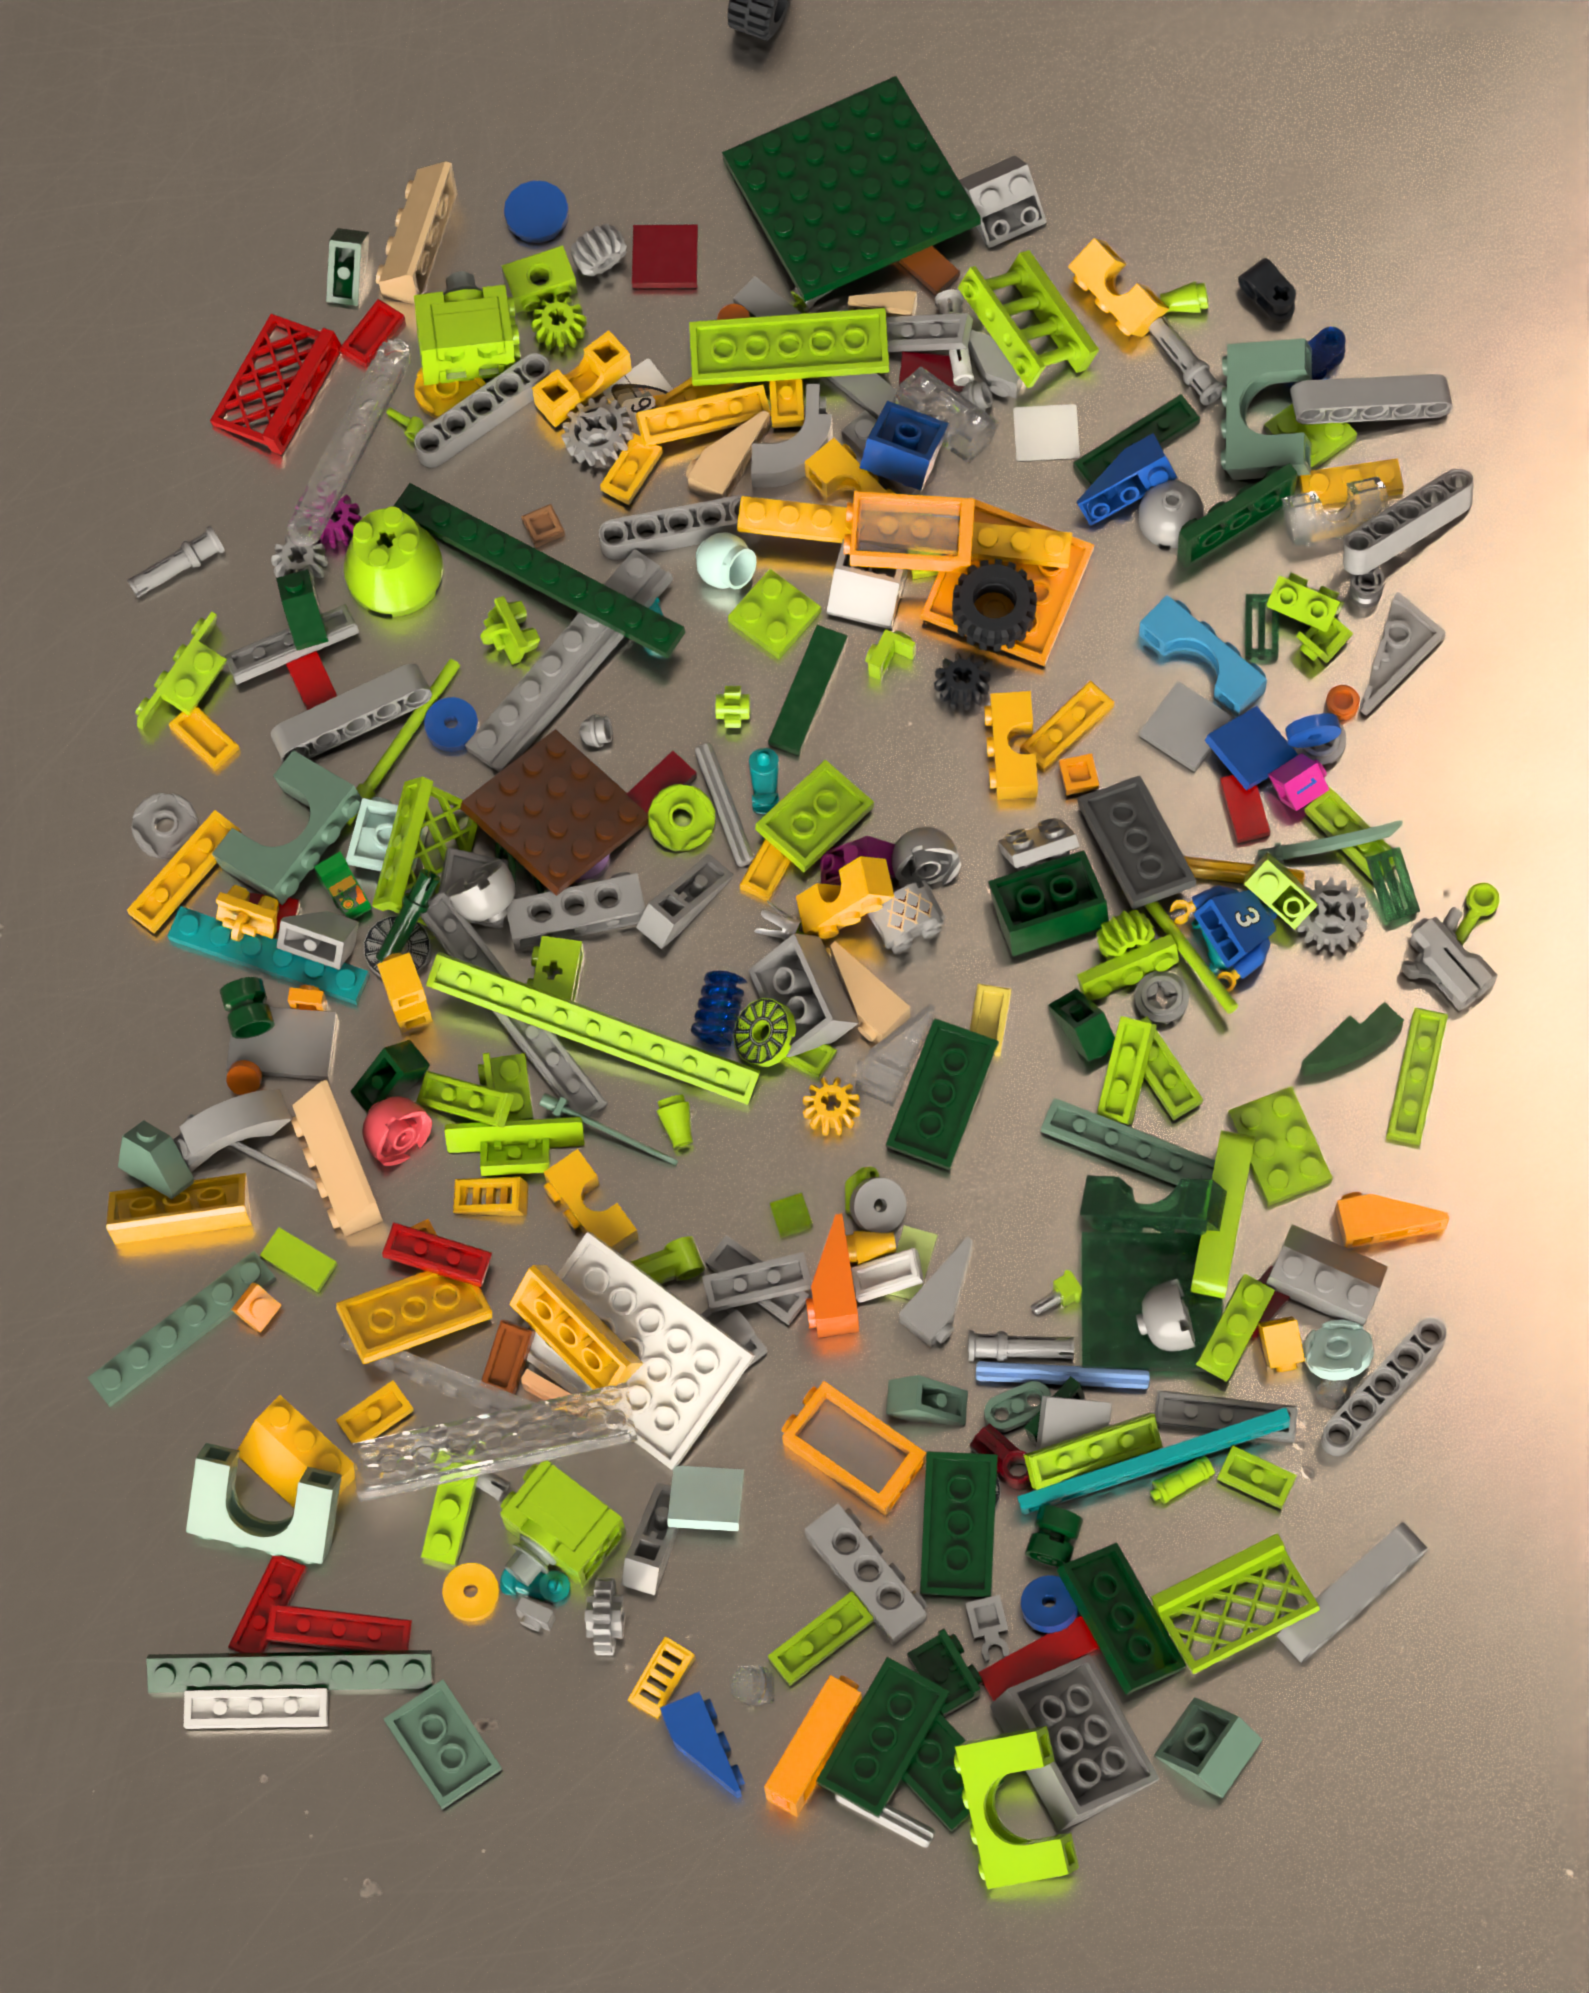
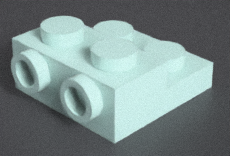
(373, 834)

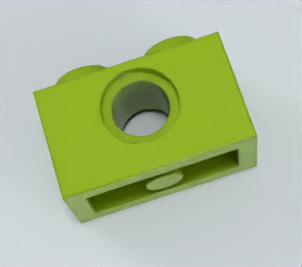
(547, 265)

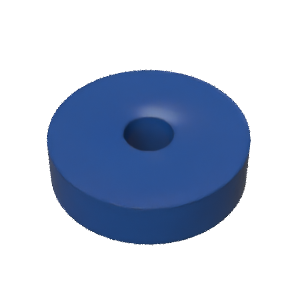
(450, 710)
(1313, 730)
(1048, 1618)

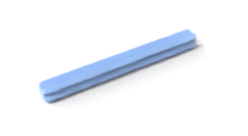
(1060, 1374)

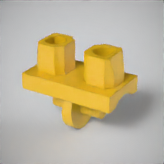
(245, 916)

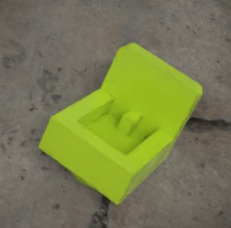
(1324, 644)
(880, 655)

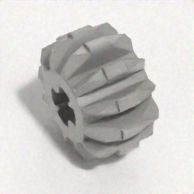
(598, 250)
(288, 554)

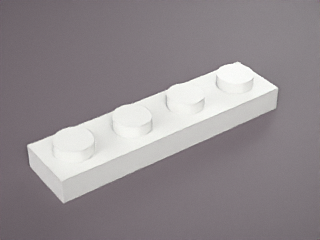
(256, 1708)

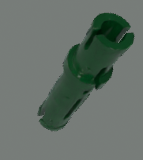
(413, 906)

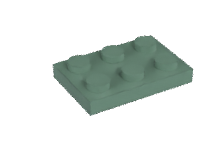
(442, 1744)

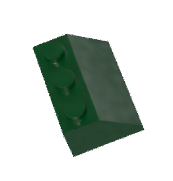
(1048, 903)

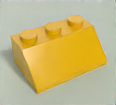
(285, 1444)

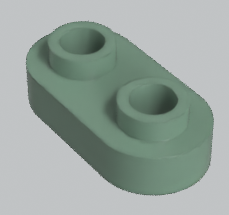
(1016, 1405)

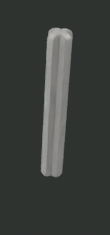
(724, 804)

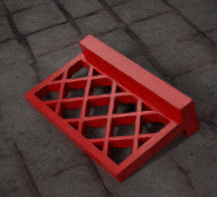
(301, 390)

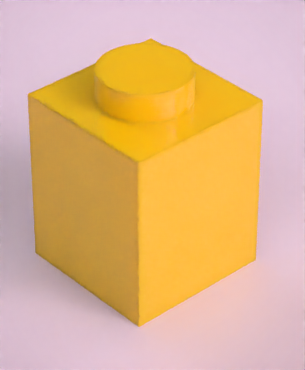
(1281, 1343)

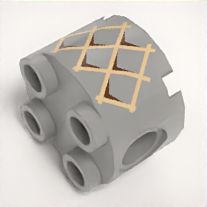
(908, 916)

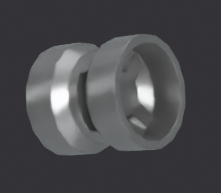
(1367, 593)

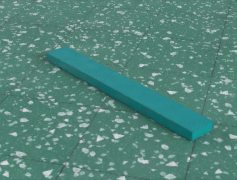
(1154, 1461)

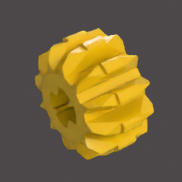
(821, 1097)

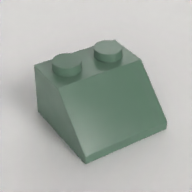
(1209, 1746)

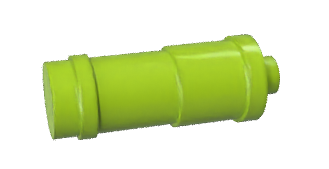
(1181, 1480)

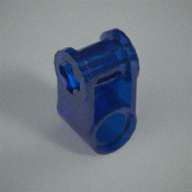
(1326, 358)

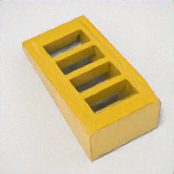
(505, 1208)
(657, 1659)

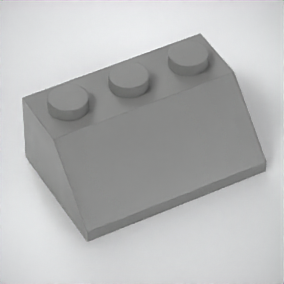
(807, 983)
(1326, 1276)

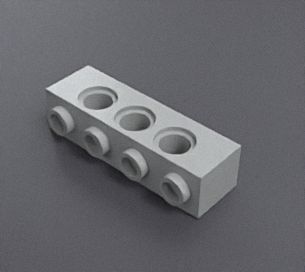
(593, 918)
(893, 1621)

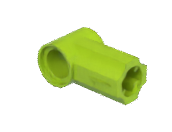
(676, 1261)

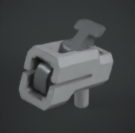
(1446, 961)

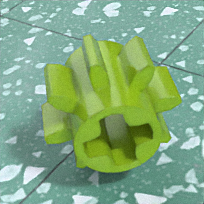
(732, 706)

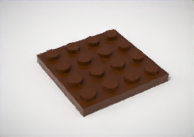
(555, 812)

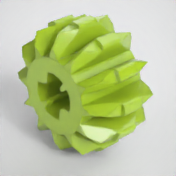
(558, 334)
(1124, 934)

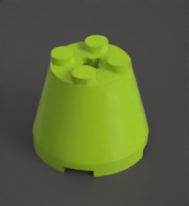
(392, 563)

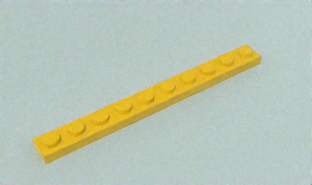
(830, 525)

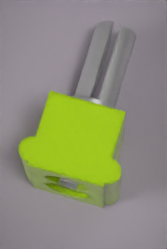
(1065, 1291)

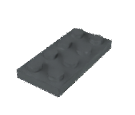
(1136, 842)

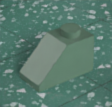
(154, 1160)
(926, 1401)

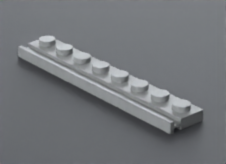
(562, 670)

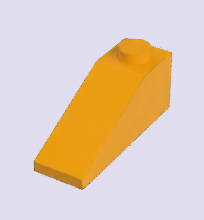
(1380, 1219)

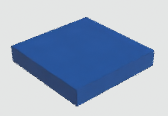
(1250, 747)

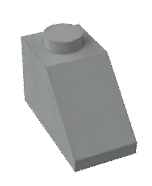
(993, 365)
(319, 937)

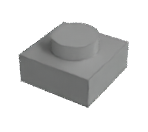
(534, 1615)

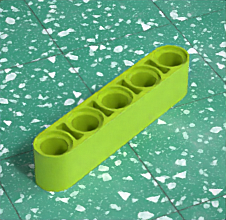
(1217, 1247)

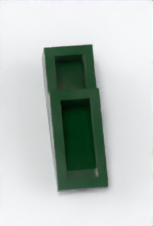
(1353, 1041)

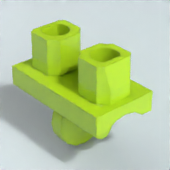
(504, 631)

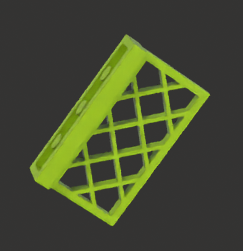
(406, 840)
(1215, 1583)

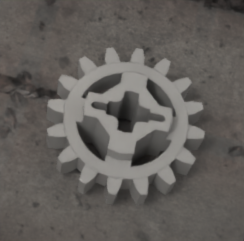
(597, 430)
(1336, 899)
(605, 1616)

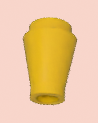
(869, 1245)

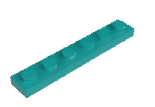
(260, 954)

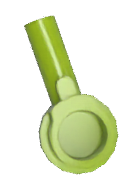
(1482, 901)

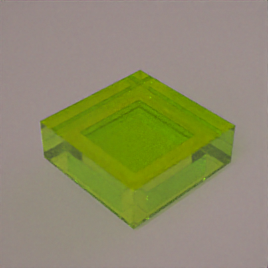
(791, 1214)

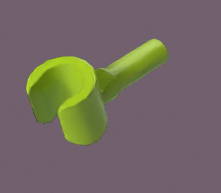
(413, 424)

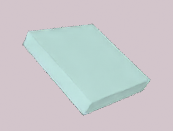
(705, 1498)

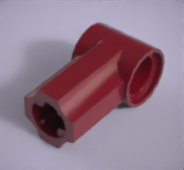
(991, 1441)

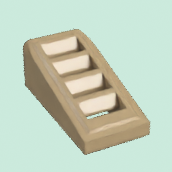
(896, 303)

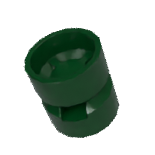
(247, 1007)
(1056, 1524)

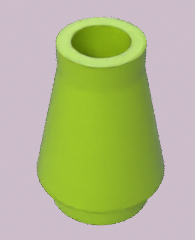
(1187, 298)
(675, 1117)

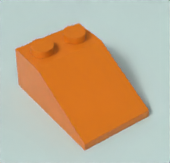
(833, 1298)

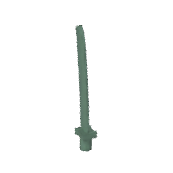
(1332, 843)
(559, 1107)

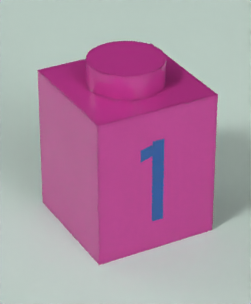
(1299, 781)

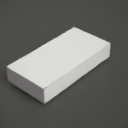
(887, 1275)

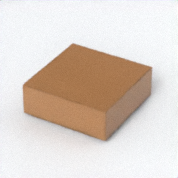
(543, 526)

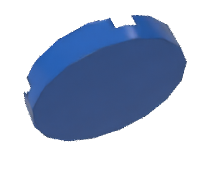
(536, 211)

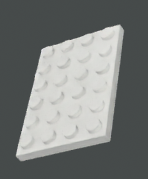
(684, 1355)

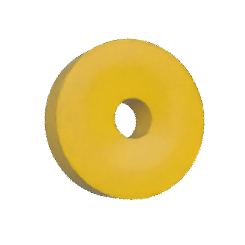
(468, 1576)

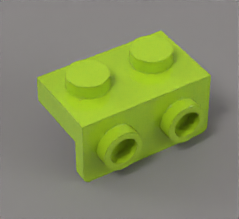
(1303, 603)

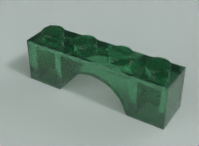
(1192, 1206)

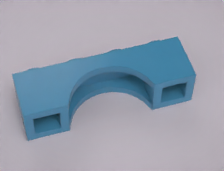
(1173, 628)

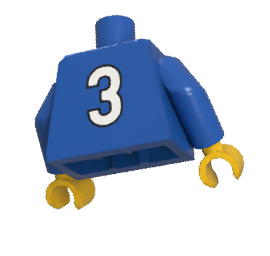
(1234, 925)

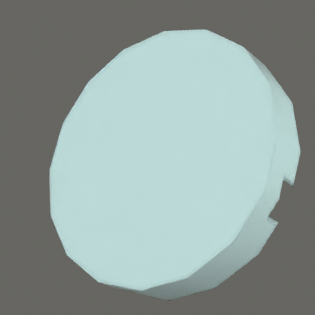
(1338, 1350)

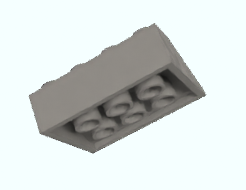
(1089, 1736)

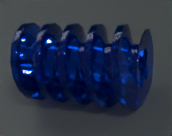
(716, 1006)

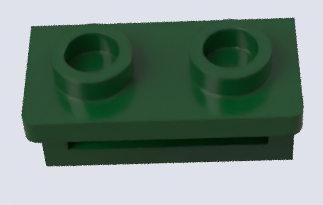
(942, 1664)

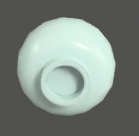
(725, 561)

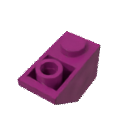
(844, 854)

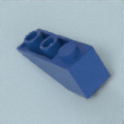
(1126, 479)
(695, 1736)

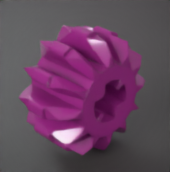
(346, 518)

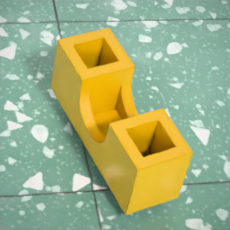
(1097, 271)
(602, 366)
(837, 468)
(1013, 772)
(830, 907)
(404, 991)
(570, 1183)

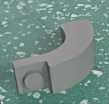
(784, 461)
(231, 1121)

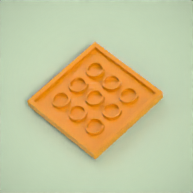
(1053, 587)

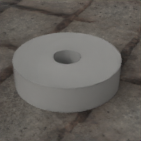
(892, 1209)

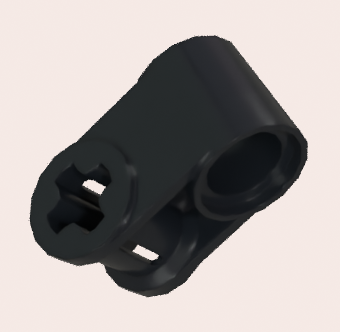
(1269, 290)

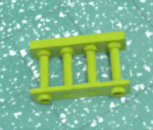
(1047, 304)

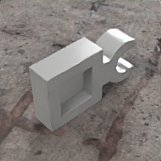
(987, 1621)

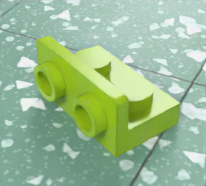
(511, 1076)

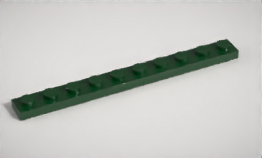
(541, 571)

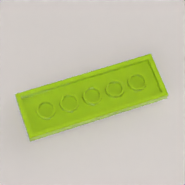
(789, 347)

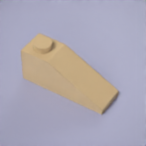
(726, 460)
(873, 1003)

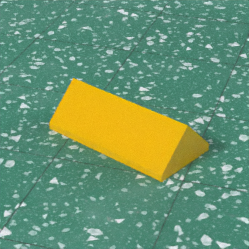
(201, 1207)
(573, 1329)

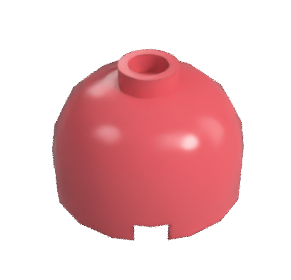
(394, 1128)

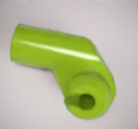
(852, 1182)

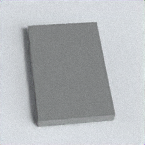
(294, 1048)

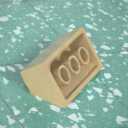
(418, 233)
(336, 1161)

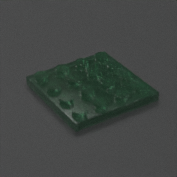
(1115, 1279)

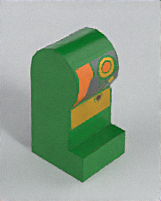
(342, 886)

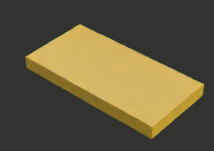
(410, 1313)

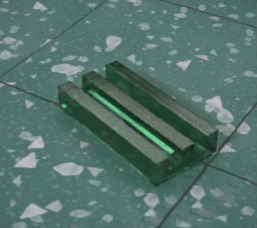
(1261, 652)
(1381, 889)

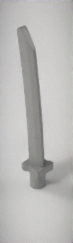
(270, 1161)

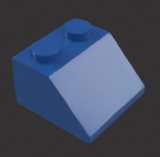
(903, 445)

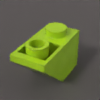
(1280, 890)

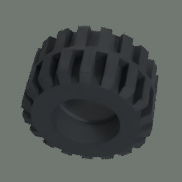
(757, 17)
(1000, 580)

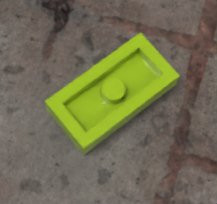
(1257, 1477)

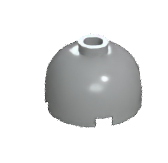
(1166, 510)
(925, 855)
(484, 893)
(1166, 1317)

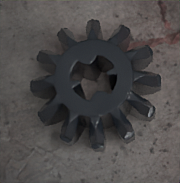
(961, 691)

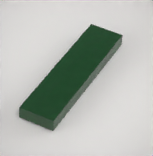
(1165, 422)
(808, 690)

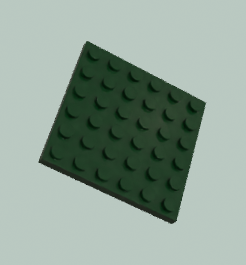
(851, 188)

